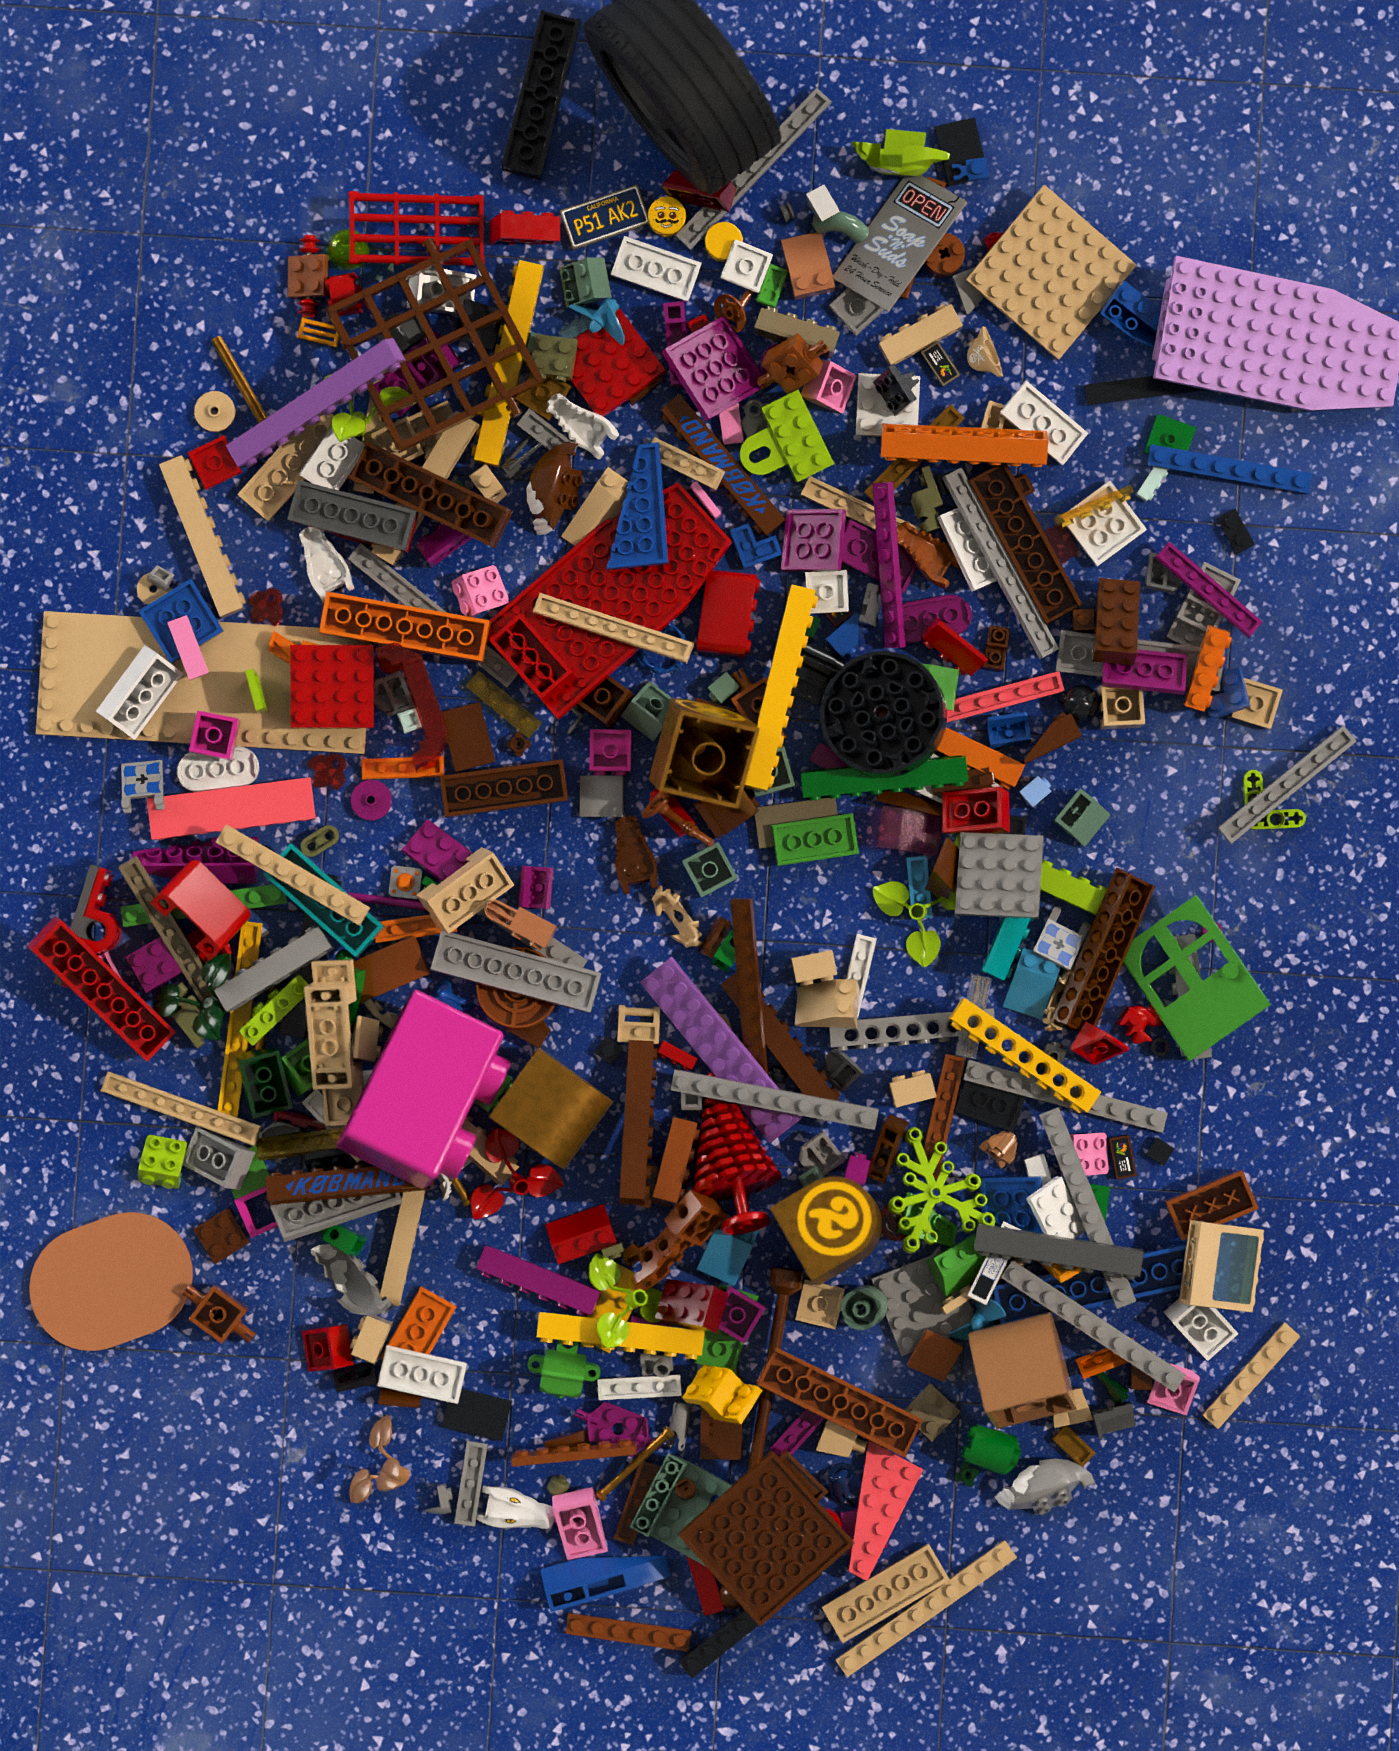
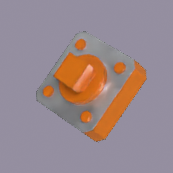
(405, 882)

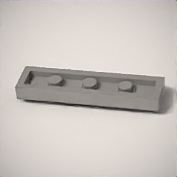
(471, 1483)

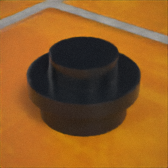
(777, 1073)

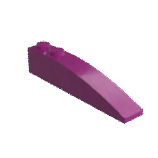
(220, 861)

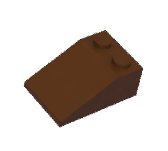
(1059, 733)

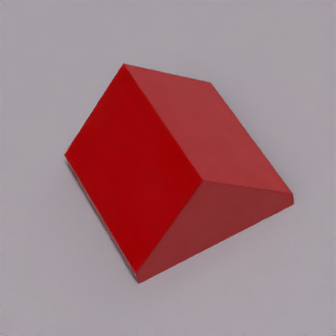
(1097, 1044)

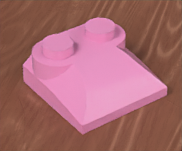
(1180, 1399)

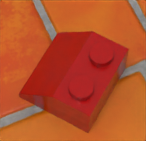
(327, 1348)

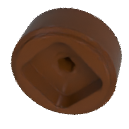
(685, 1489)

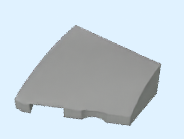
(968, 295)

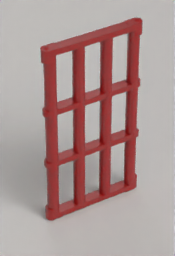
(414, 239)

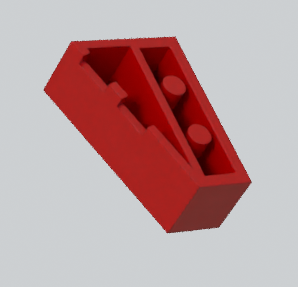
(525, 228)

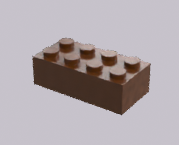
(1116, 621)

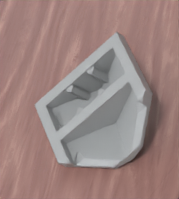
(820, 1152)

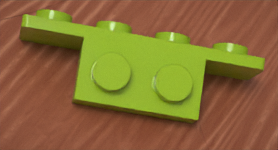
(269, 1013)

